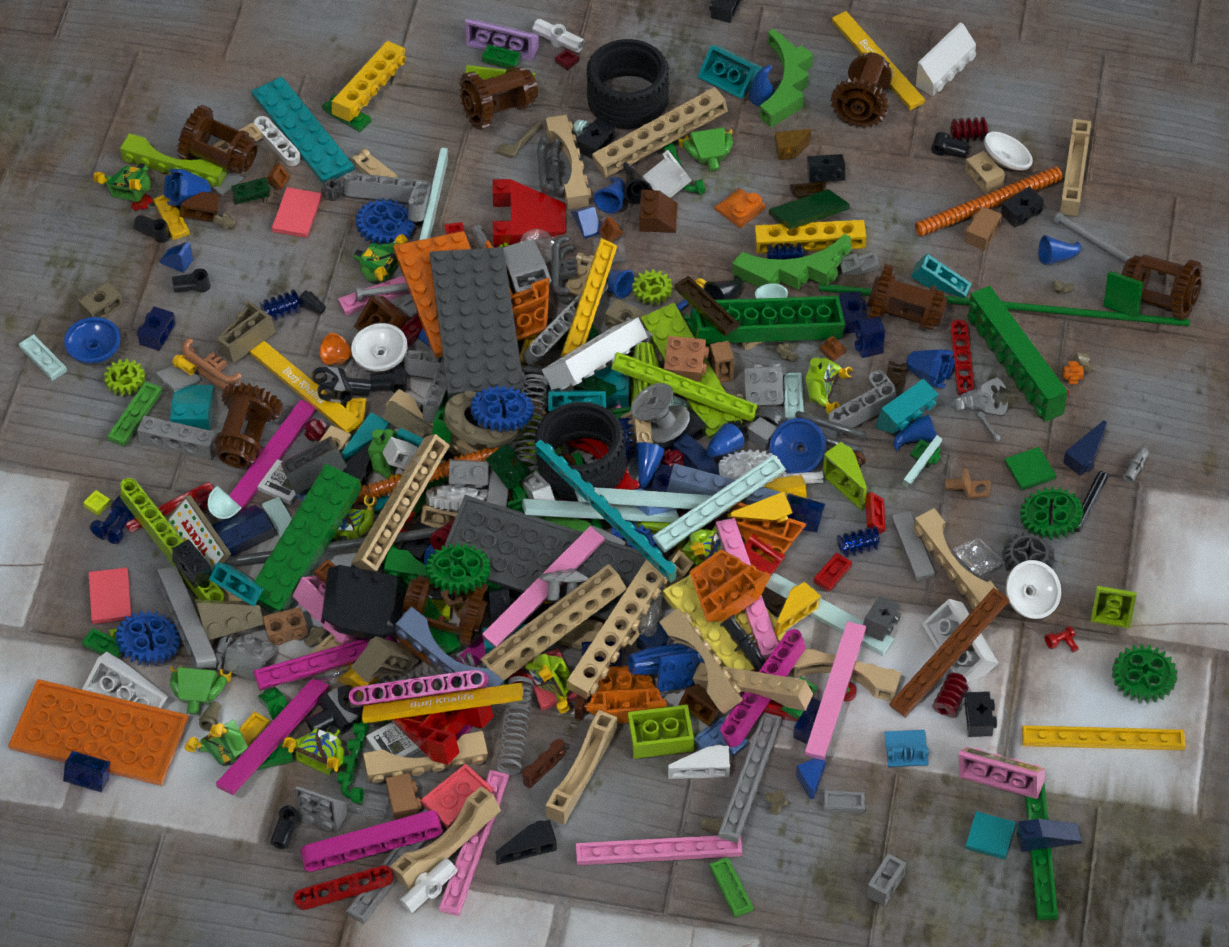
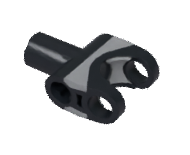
(340, 386)
(336, 712)

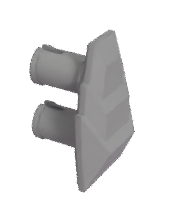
(554, 579)

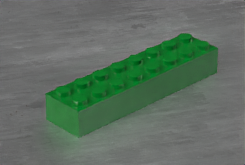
(775, 320)
(1017, 354)
(306, 537)

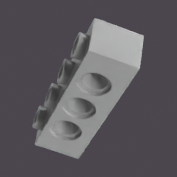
(177, 437)

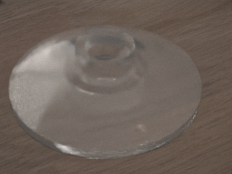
(543, 242)
(332, 676)

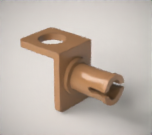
(968, 486)
(457, 603)

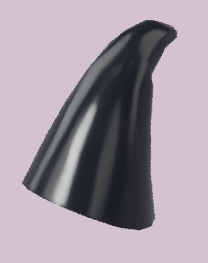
(634, 185)
(724, 289)

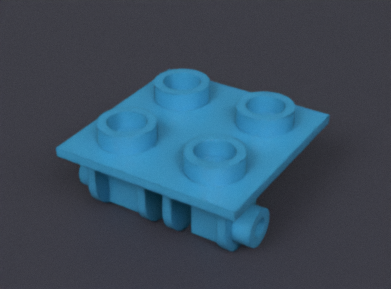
(906, 748)

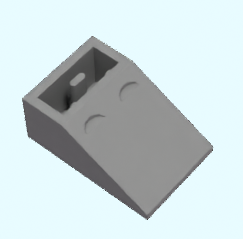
(525, 265)
(320, 809)

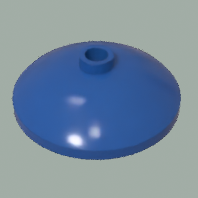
(92, 333)
(792, 435)

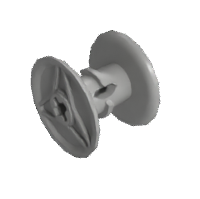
(654, 405)

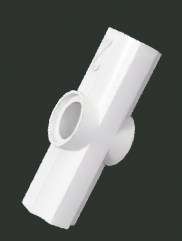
(558, 35)
(428, 885)

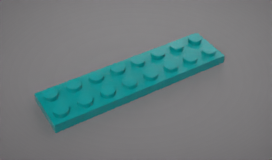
(302, 130)

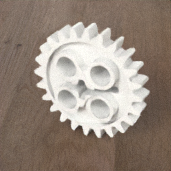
(740, 463)
(451, 497)

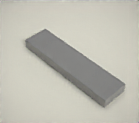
(913, 546)

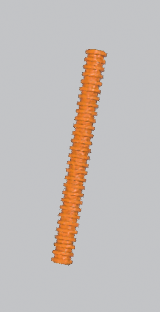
(988, 201)
(442, 470)

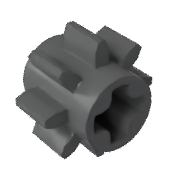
(332, 190)

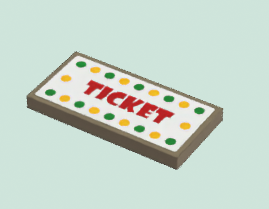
(193, 525)

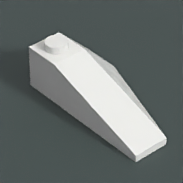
(117, 679)

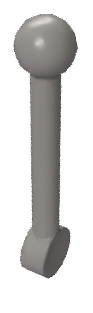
(981, 415)

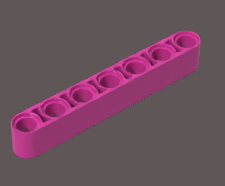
(409, 687)
(752, 705)
(371, 841)

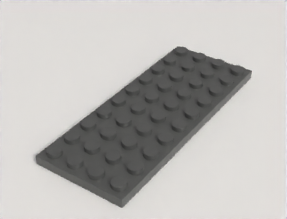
(475, 320)
(526, 546)

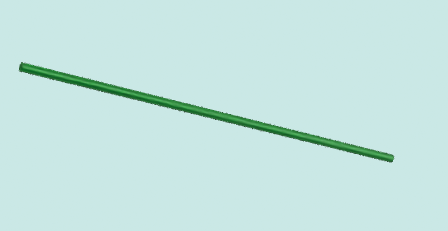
(1037, 308)

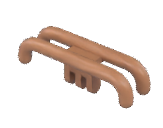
(210, 366)

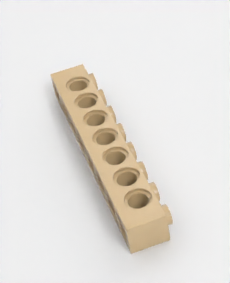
(660, 132)
(400, 503)
(554, 623)
(585, 686)

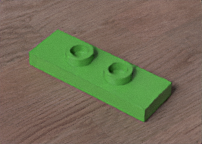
(731, 887)

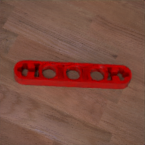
(961, 351)
(333, 886)

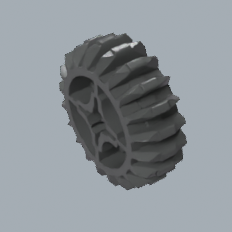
(1017, 549)

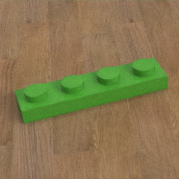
(134, 413)

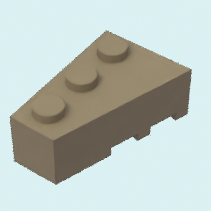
(246, 332)
(227, 617)
(383, 659)

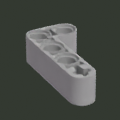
(867, 404)

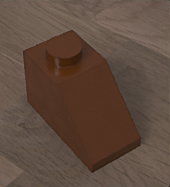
(200, 207)
(700, 704)

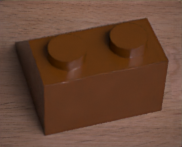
(657, 212)
(380, 311)

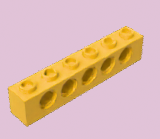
(368, 81)
(813, 236)

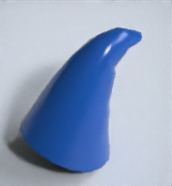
(761, 88)
(610, 197)
(1054, 250)
(620, 282)
(915, 431)
(725, 441)
(648, 459)

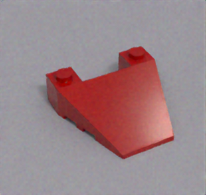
(528, 211)
(437, 731)

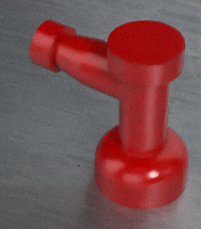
(1067, 635)

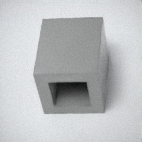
(761, 433)

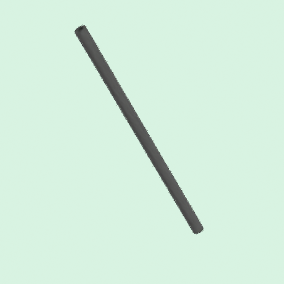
(333, 546)

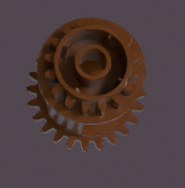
(860, 97)
(478, 98)
(197, 133)
(1184, 289)
(906, 301)
(245, 404)
(472, 615)

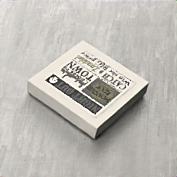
(277, 484)
(392, 740)

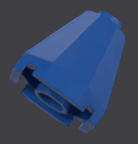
(183, 185)
(932, 365)

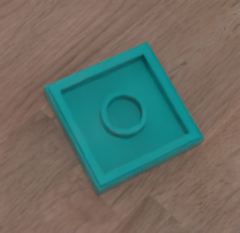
(990, 835)

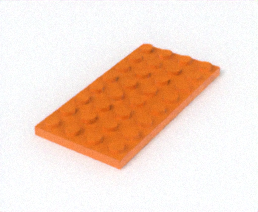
(416, 270)
(128, 734)

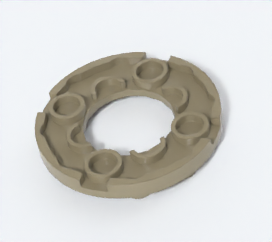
(461, 428)

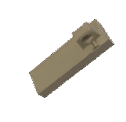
(406, 420)

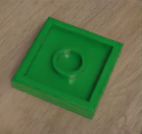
(1123, 294)
(1030, 468)

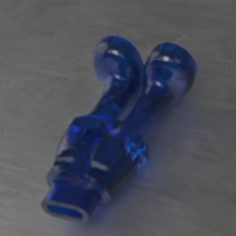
(105, 529)

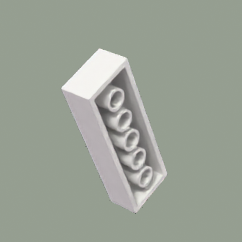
(594, 354)

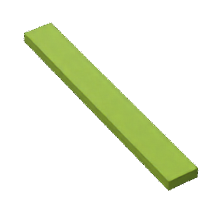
(684, 386)

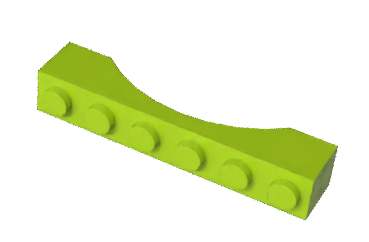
(138, 150)

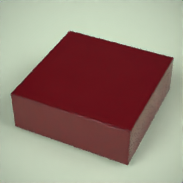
(567, 59)

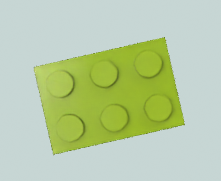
(660, 731)

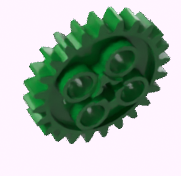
(1066, 513)
(458, 568)
(1144, 673)

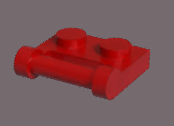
(758, 561)

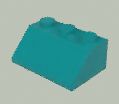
(728, 71)
(907, 407)

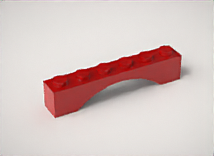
(598, 450)

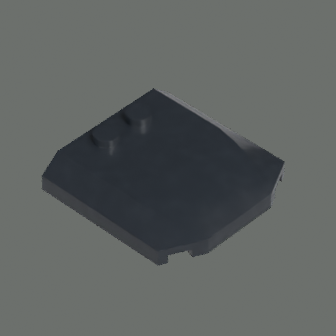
(362, 602)

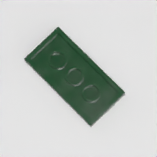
(809, 209)

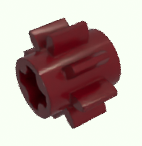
(315, 429)
(670, 458)
(201, 499)

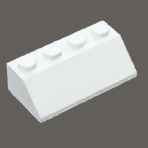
(945, 60)
(977, 658)

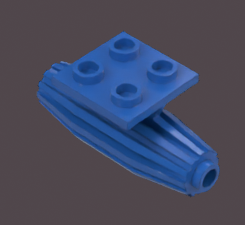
(672, 663)

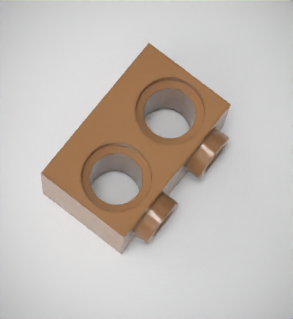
(284, 623)

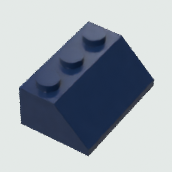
(244, 530)

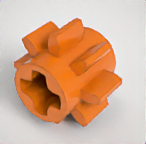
(1073, 372)

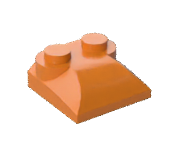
(740, 207)

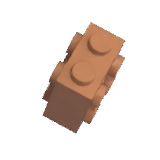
(686, 357)

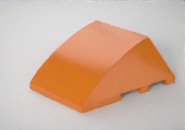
(531, 309)
(779, 534)
(727, 585)
(624, 693)

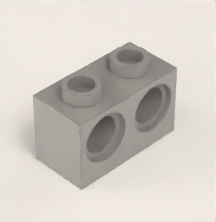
(886, 879)

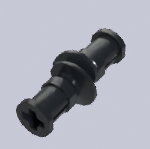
(744, 643)

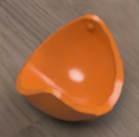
(334, 350)

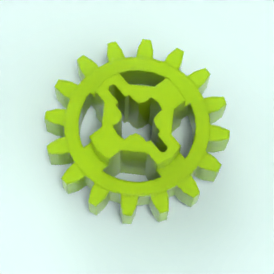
(654, 287)
(124, 377)

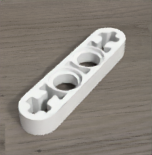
(278, 140)

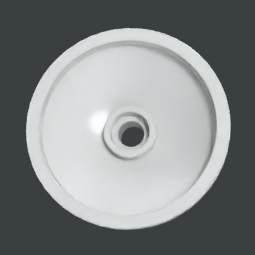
(1007, 151)
(379, 340)
(1042, 585)

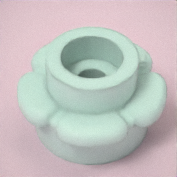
(580, 127)

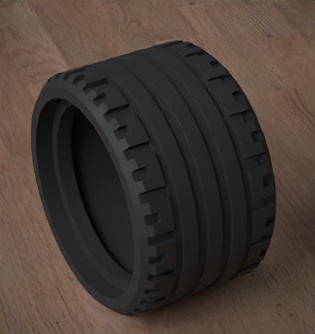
(627, 58)
(583, 421)

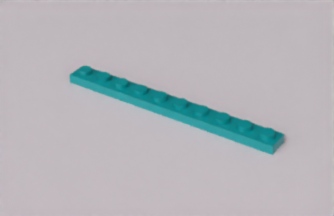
(610, 514)

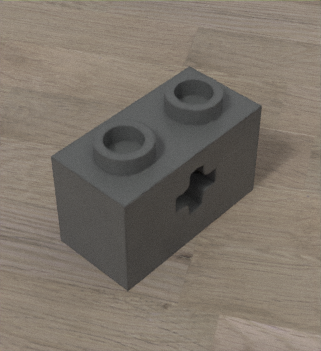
(881, 618)

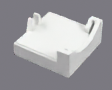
(667, 176)

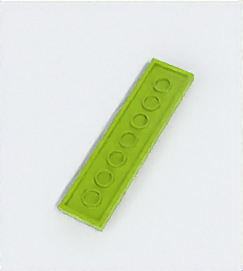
(669, 322)

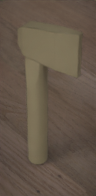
(511, 151)

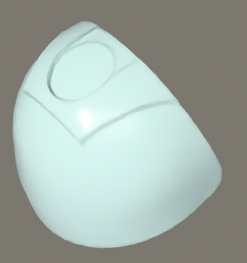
(771, 291)
(221, 504)

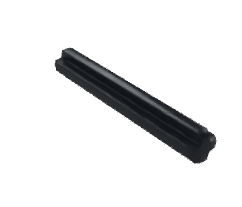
(1092, 496)

